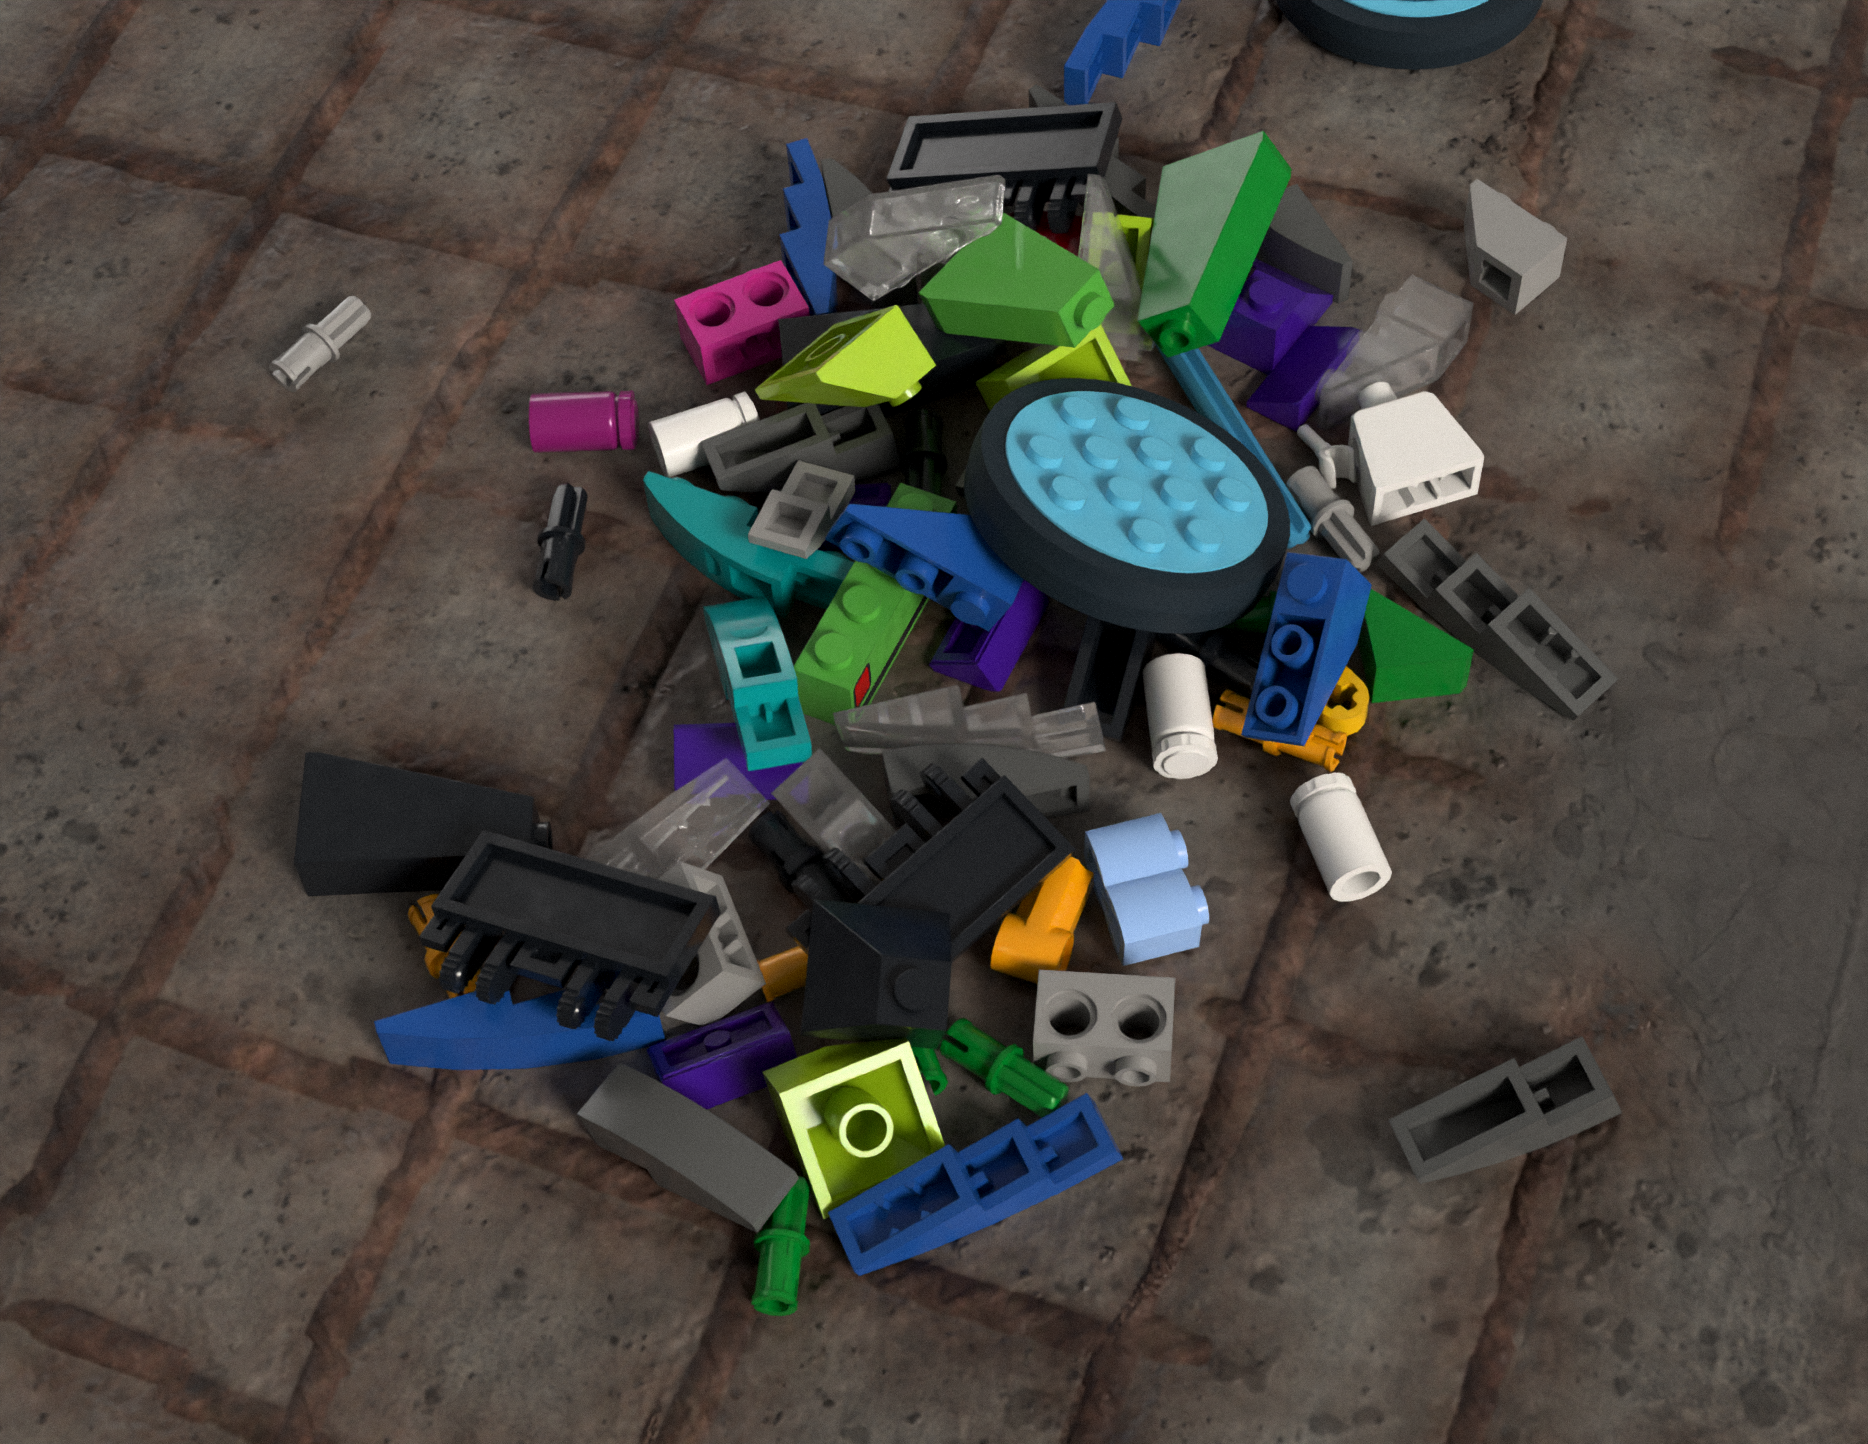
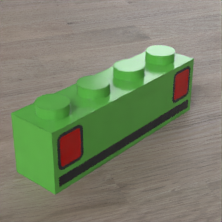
(861, 629)

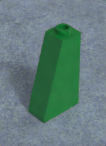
(1206, 239)

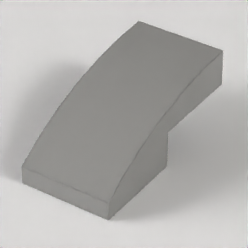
(803, 511)

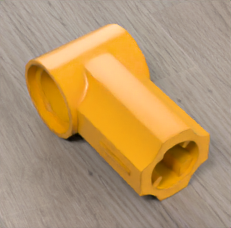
(1043, 925)

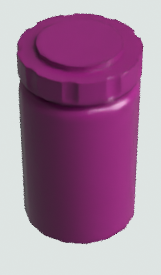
(583, 421)

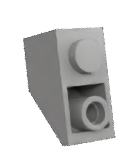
(1509, 249)

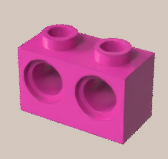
(737, 321)

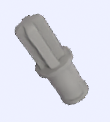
(319, 344)
(1332, 518)

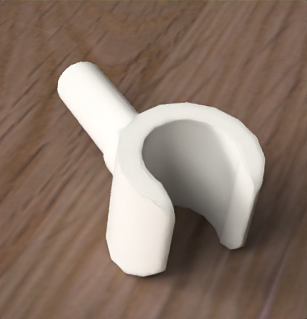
(1334, 460)

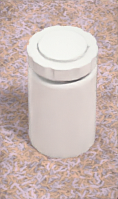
(680, 435)
(1179, 716)
(1340, 837)

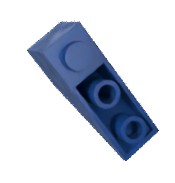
(932, 557)
(1305, 646)

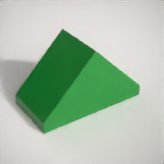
(1408, 655)

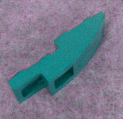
(714, 539)
(759, 682)

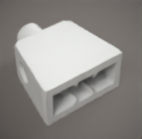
(1410, 454)

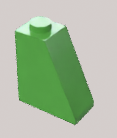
(1018, 290)

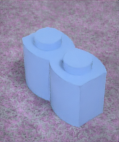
(1145, 889)

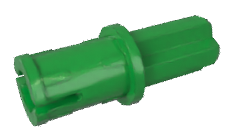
(1004, 1069)
(781, 1252)

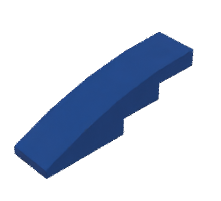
(1112, 41)
(808, 227)
(507, 1035)
(974, 1188)

